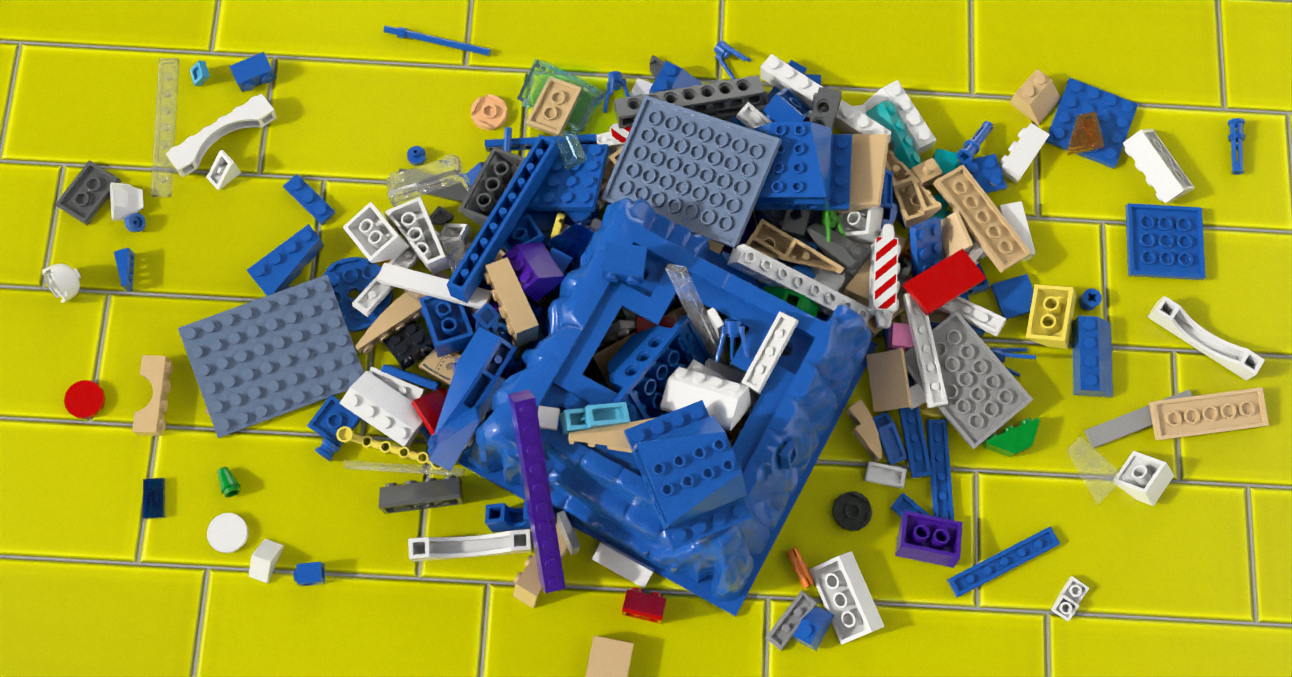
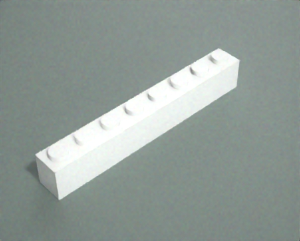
(848, 118)

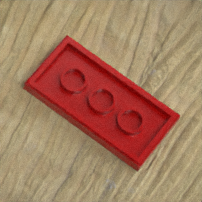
(944, 282)

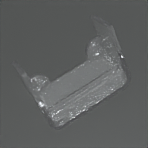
(426, 179)

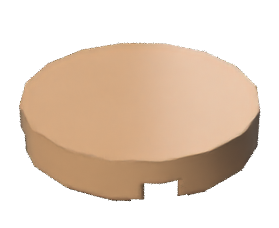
(489, 112)

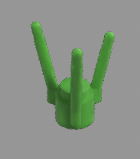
(829, 220)

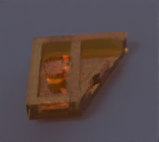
(1086, 134)

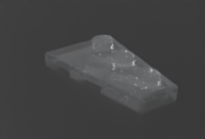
(1094, 469)

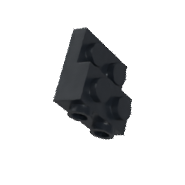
(409, 345)

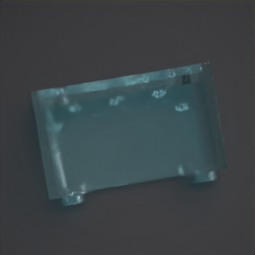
(586, 105)

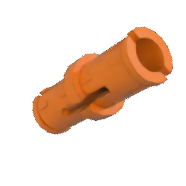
(800, 567)

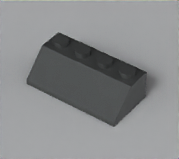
(490, 184)
(421, 495)

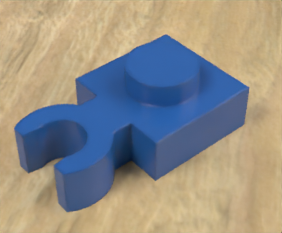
(488, 318)

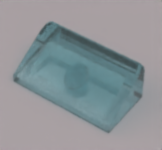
(570, 150)

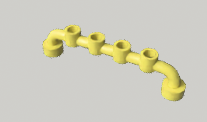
(347, 435)

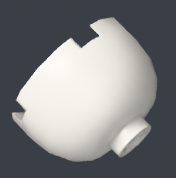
(63, 281)

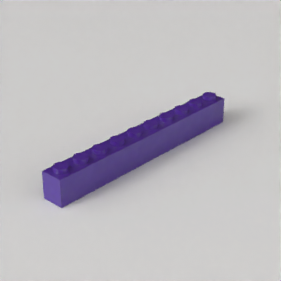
(537, 490)

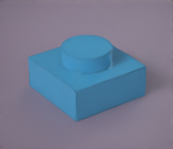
(199, 73)

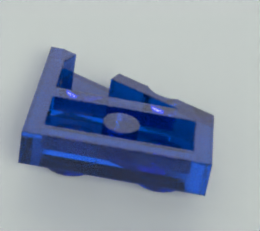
(572, 240)

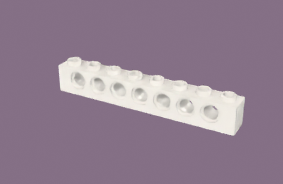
(779, 275)

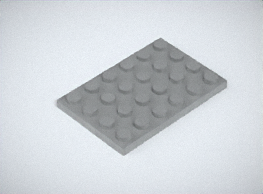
(976, 383)

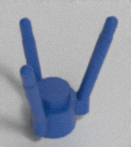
(724, 50)
(614, 83)
(733, 329)
(1001, 353)

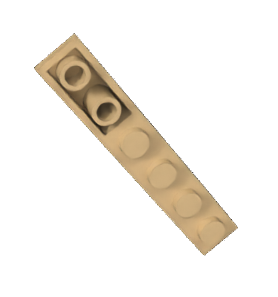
(393, 319)

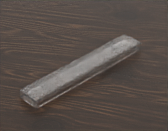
(403, 468)

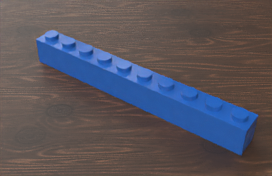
(503, 218)

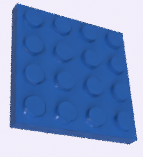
(1113, 115)
(572, 188)
(1165, 241)

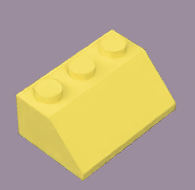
(1051, 315)

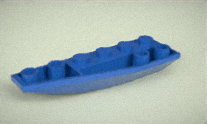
(475, 374)

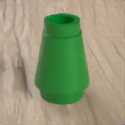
(228, 483)

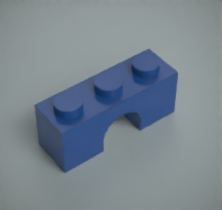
(504, 518)

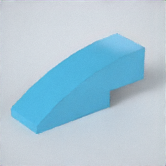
(594, 417)

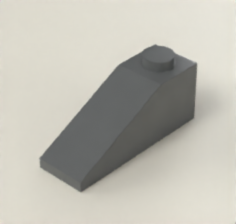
(839, 249)

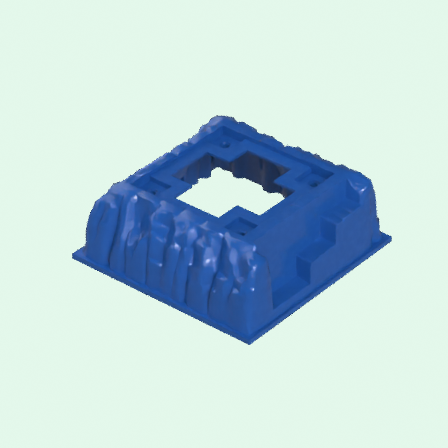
(604, 486)

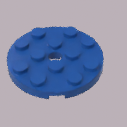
(351, 275)

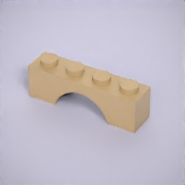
(151, 419)

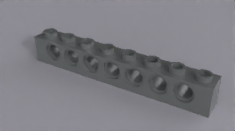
(699, 98)
(824, 98)

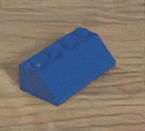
(1092, 357)

